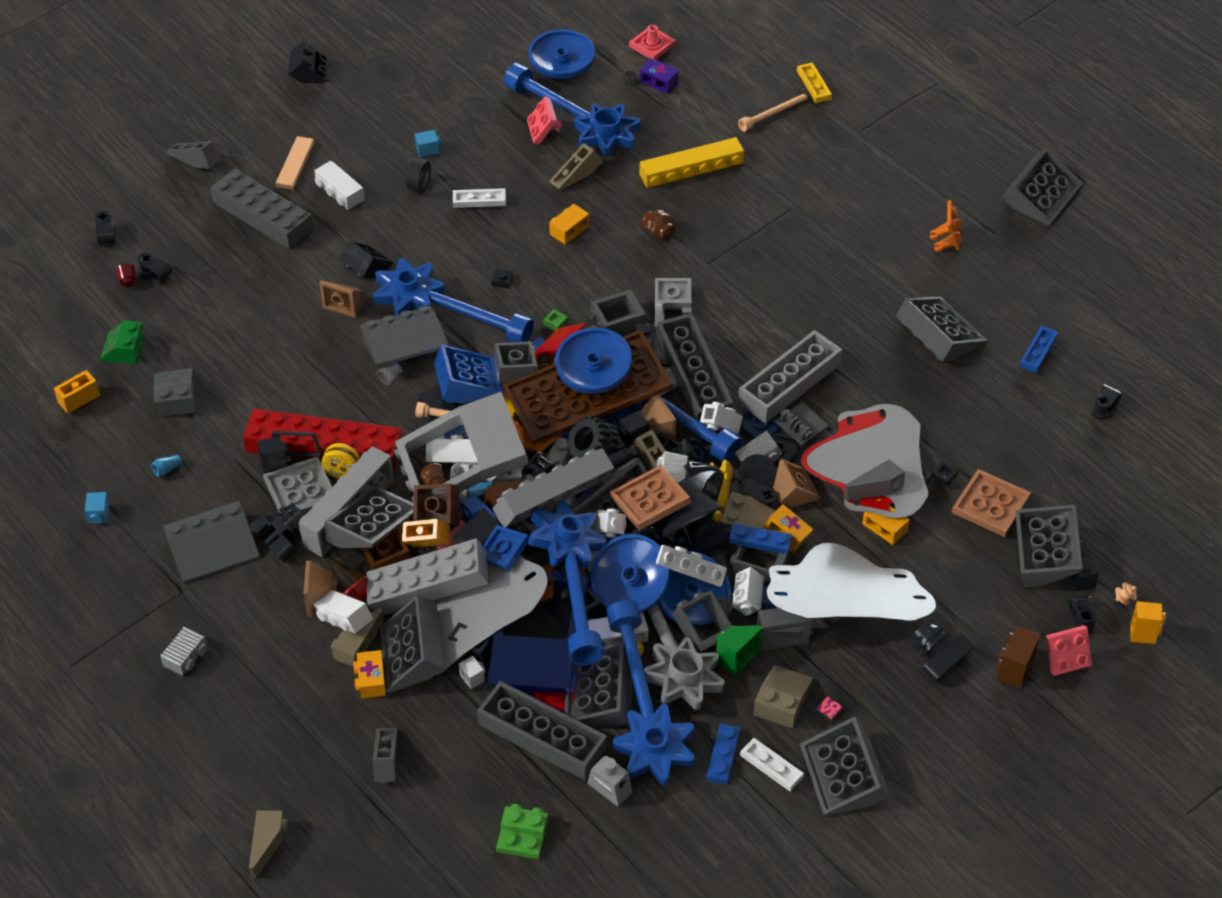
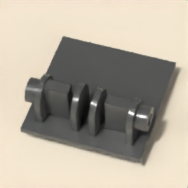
(801, 423)

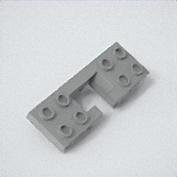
(670, 295)

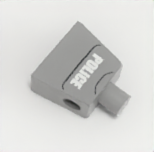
(607, 779)

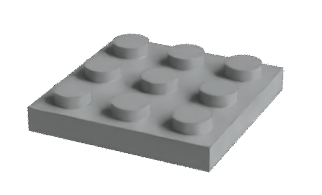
(298, 483)

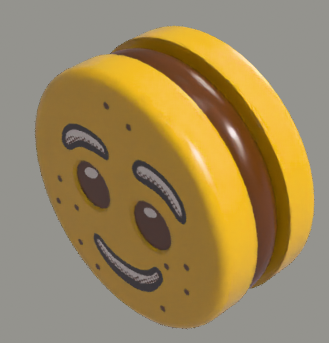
(339, 459)

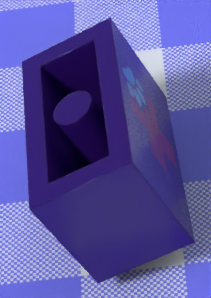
(659, 76)

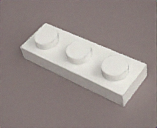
(479, 198)
(772, 764)

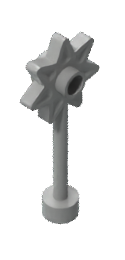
(680, 667)

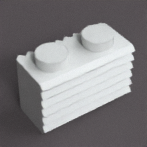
(673, 464)

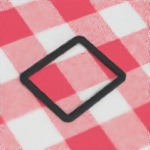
(274, 433)

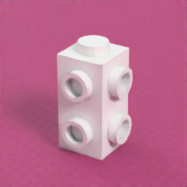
(720, 418)
(609, 523)
(748, 591)

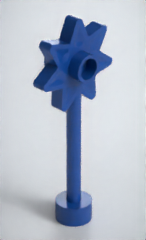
(601, 127)
(415, 288)
(723, 444)
(571, 540)
(653, 738)

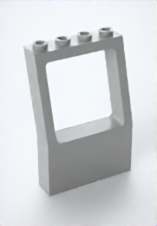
(490, 435)

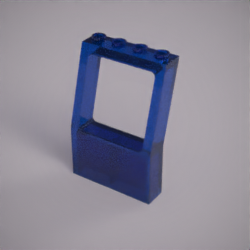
(535, 661)

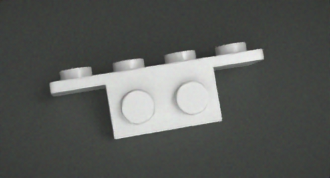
(691, 565)

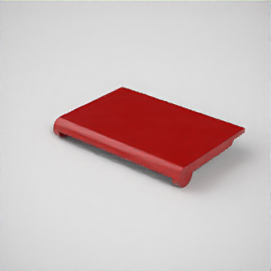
(553, 342)

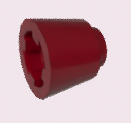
(126, 274)

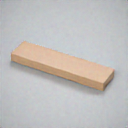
(294, 163)

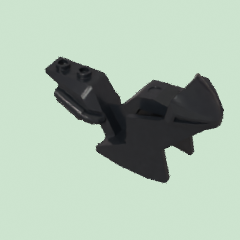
(694, 523)

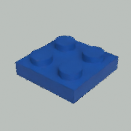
(504, 547)

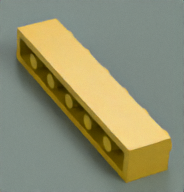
(691, 162)

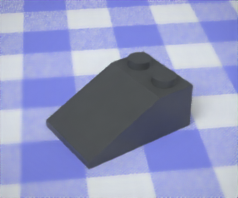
(174, 392)

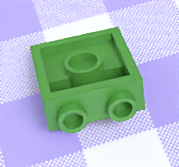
(522, 831)

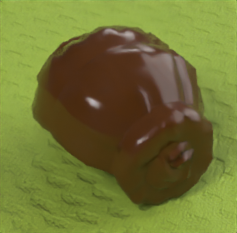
(659, 223)
(432, 474)

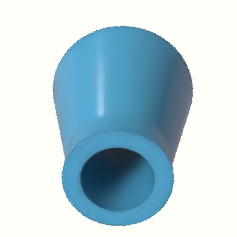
(164, 465)

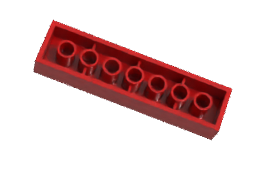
(328, 432)

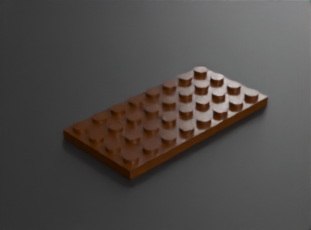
(551, 407)

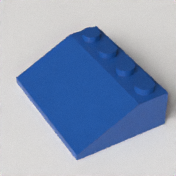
(465, 375)

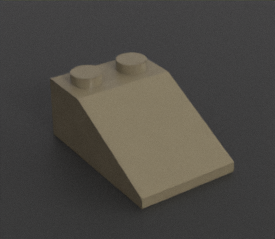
(745, 511)
(782, 696)

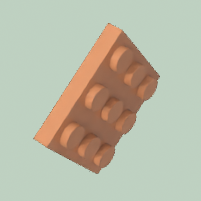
(650, 497)
(991, 502)

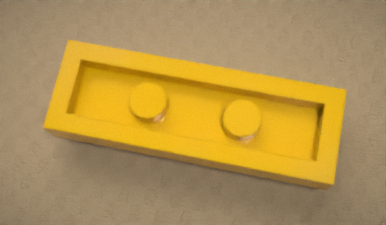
(814, 82)

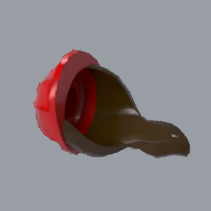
(350, 582)

